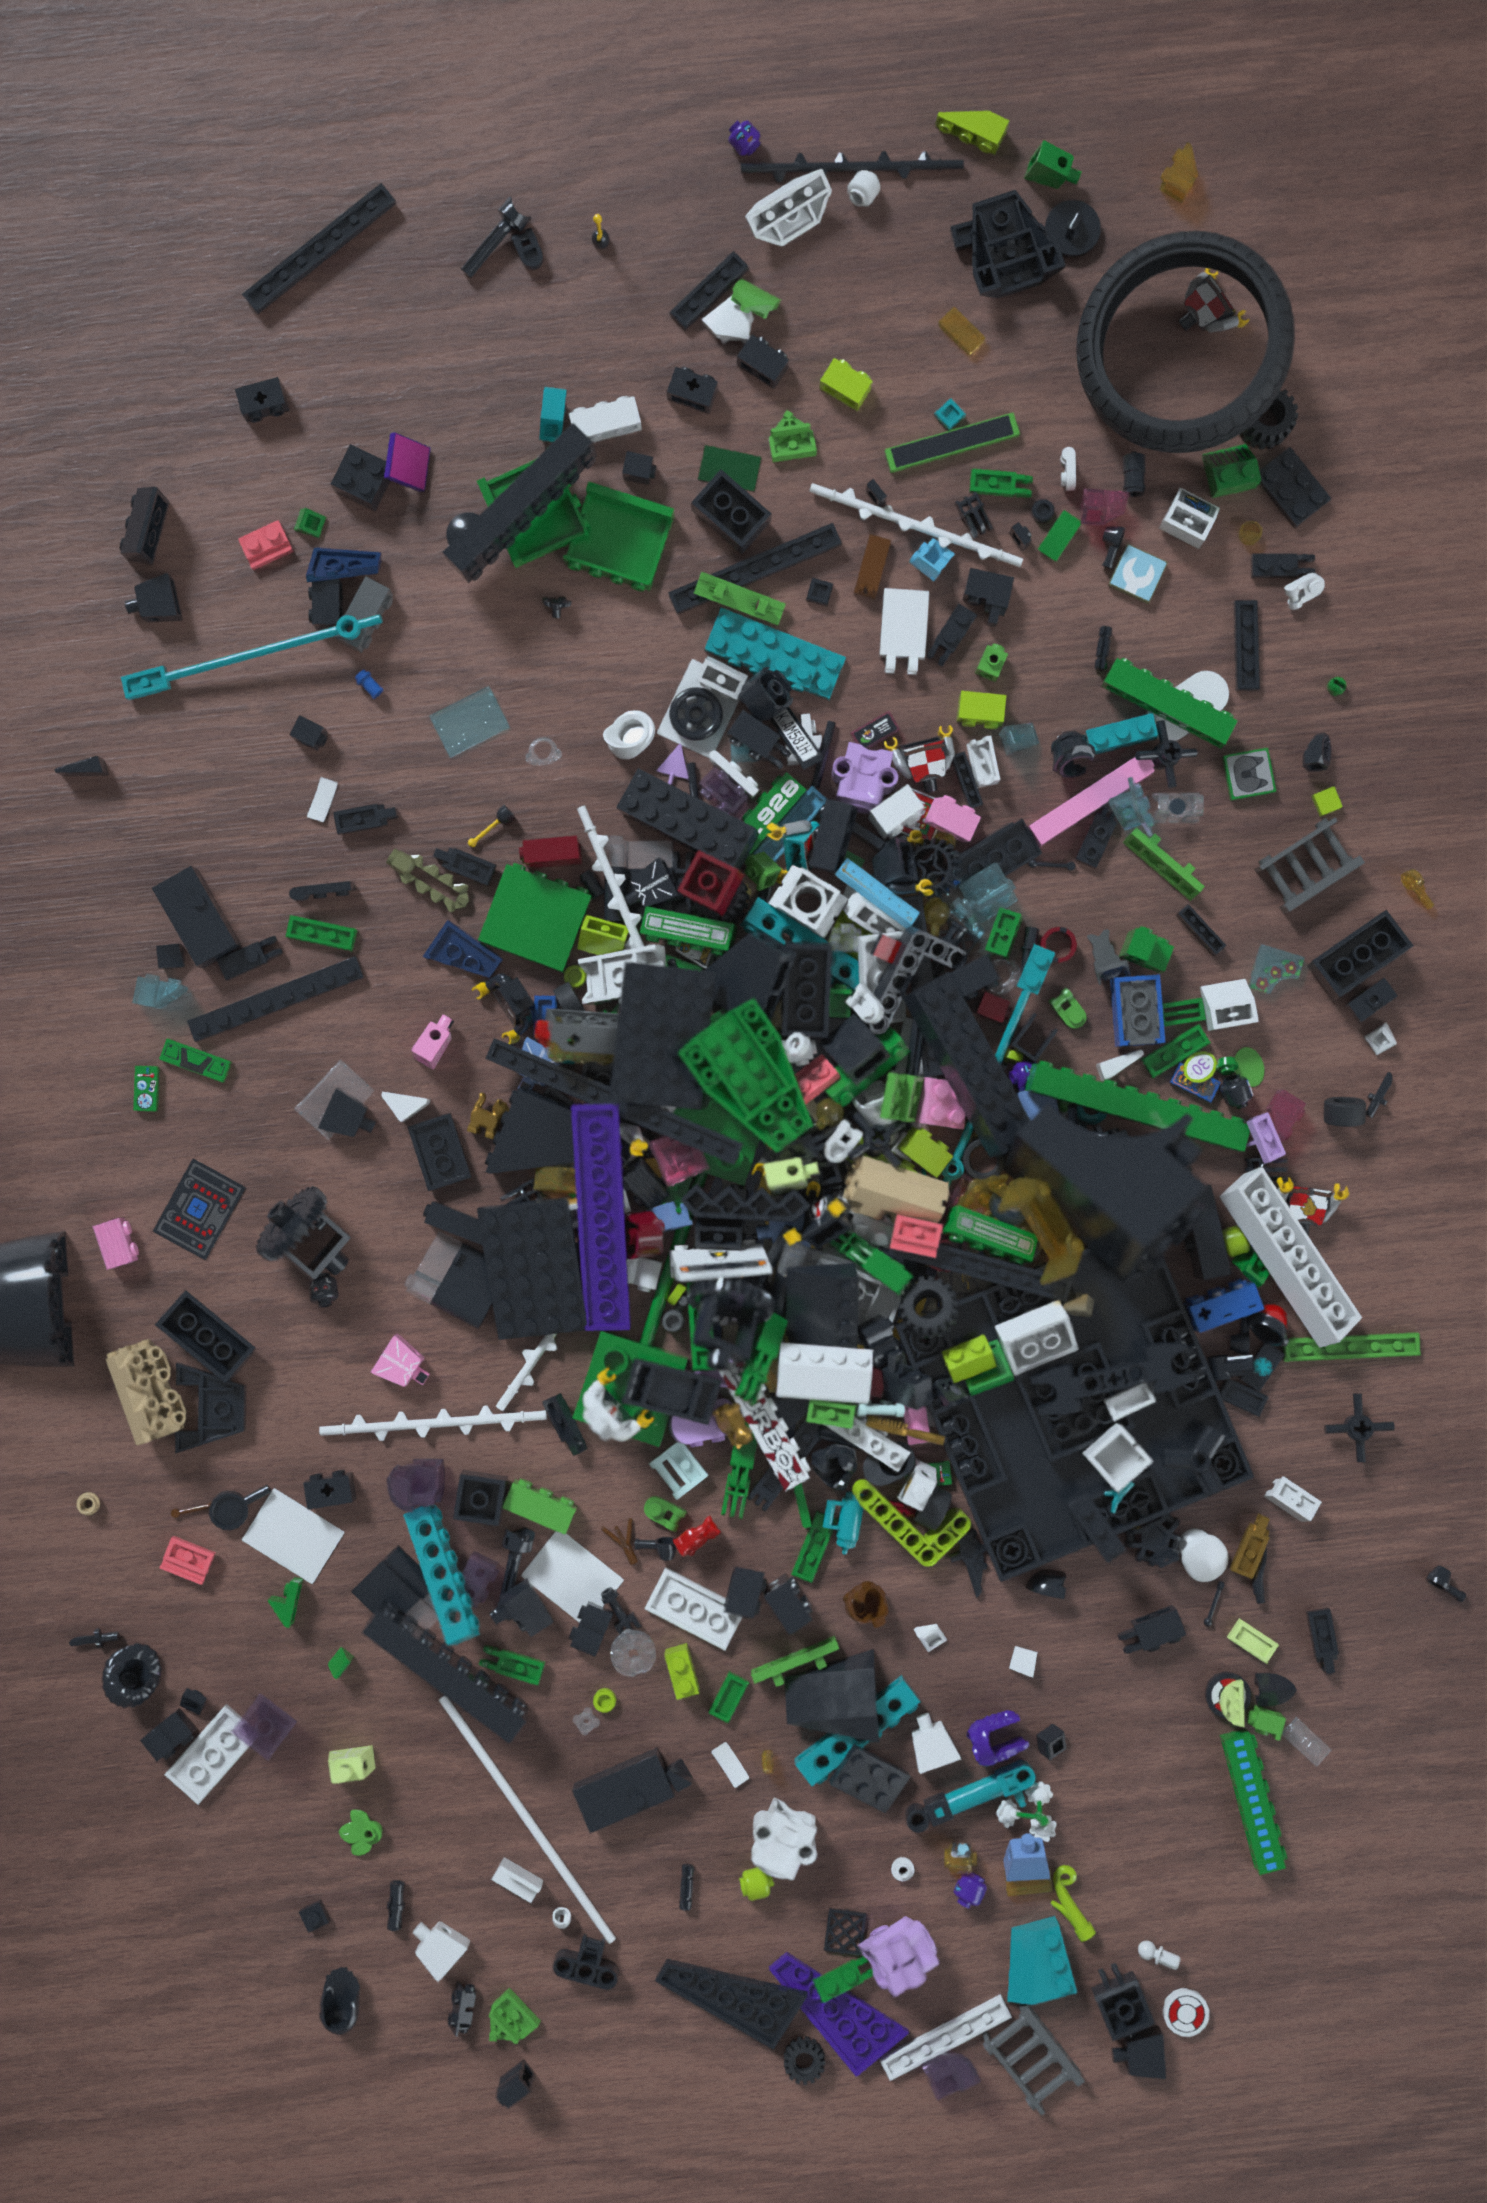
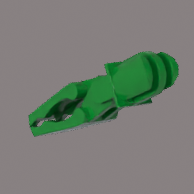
(876, 1264)
(764, 1349)
(743, 1459)

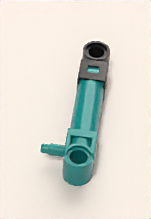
(943, 1806)

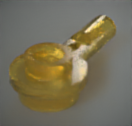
(1414, 881)

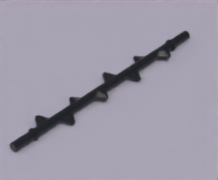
(842, 164)

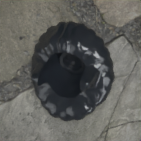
(131, 1675)

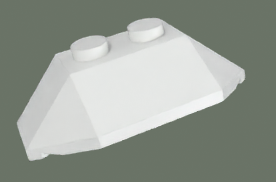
(790, 209)

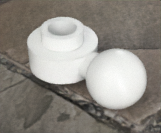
(796, 1045)

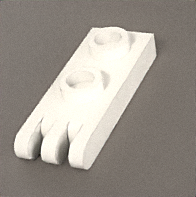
(733, 771)

